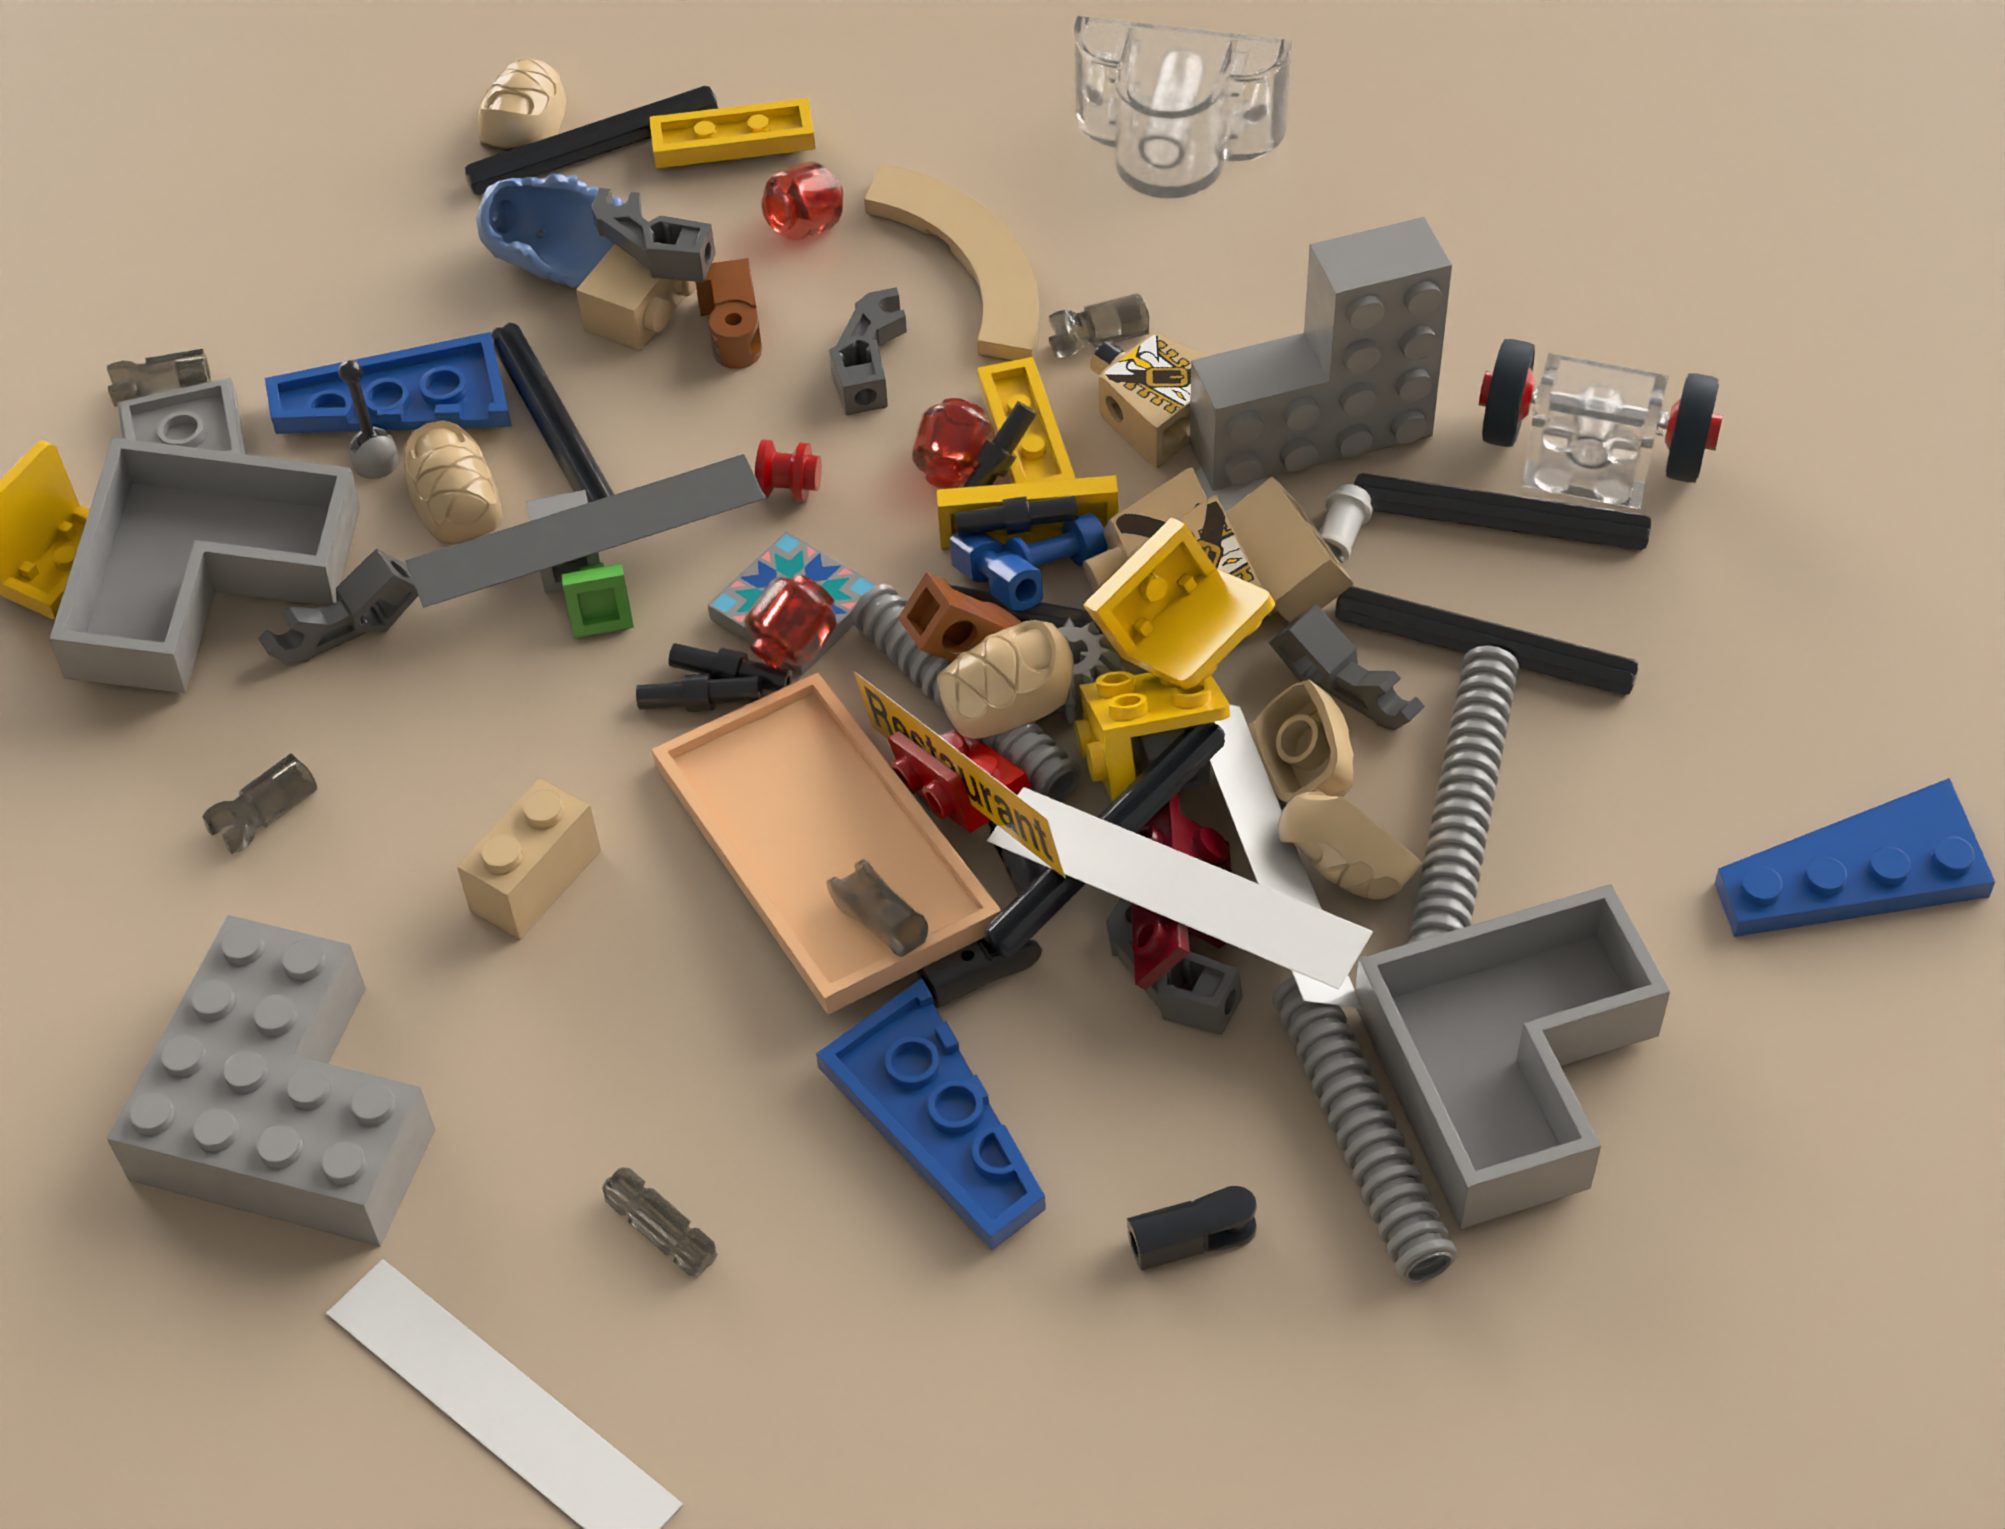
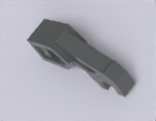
(664, 245)
(856, 357)
(366, 602)
(1323, 654)
(1214, 984)

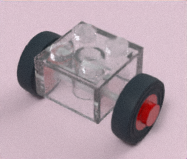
(1596, 423)

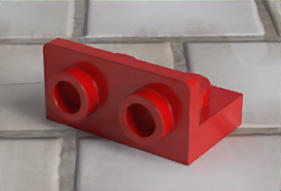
(944, 787)

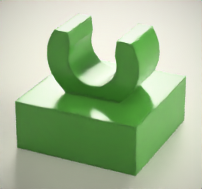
(597, 599)

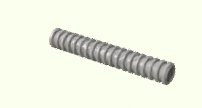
(1465, 793)

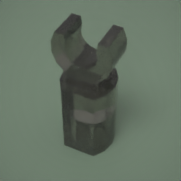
(1100, 322)
(157, 375)
(261, 802)

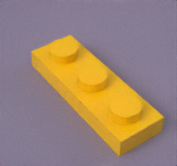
(732, 133)
(1041, 450)
(1092, 496)

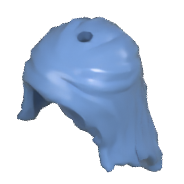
(543, 226)

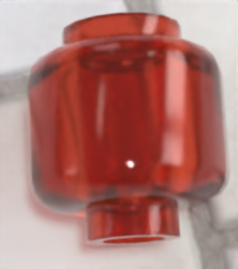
(802, 200)
(949, 441)
(790, 621)

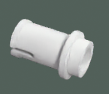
(1347, 511)

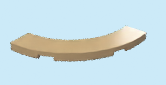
(979, 243)

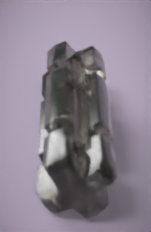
(659, 1221)

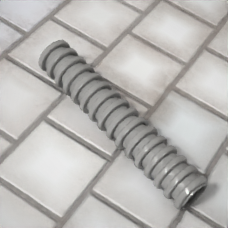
(1026, 747)
(1367, 1135)

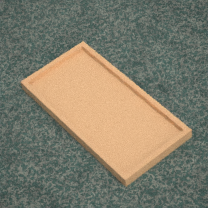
(802, 796)

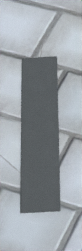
(583, 530)

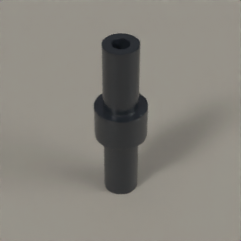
(997, 454)
(1016, 515)
(727, 664)
(699, 692)

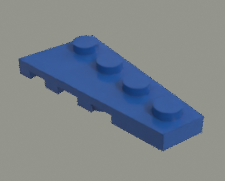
(401, 390)
(1870, 864)
(926, 1102)

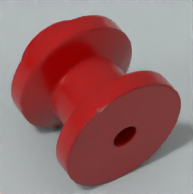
(791, 471)

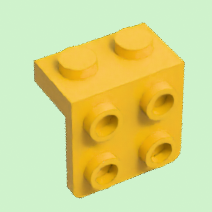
(38, 530)
(1176, 609)
(1135, 706)

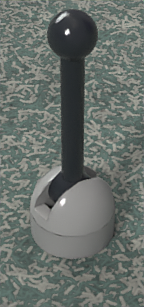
(372, 448)

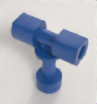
(1014, 567)

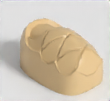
(522, 105)
(451, 483)
(1007, 680)
(1304, 743)
(1347, 845)

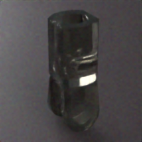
(879, 909)

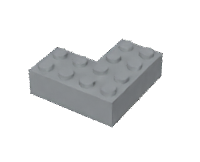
(1345, 385)
(176, 530)
(1480, 1036)
(252, 1110)

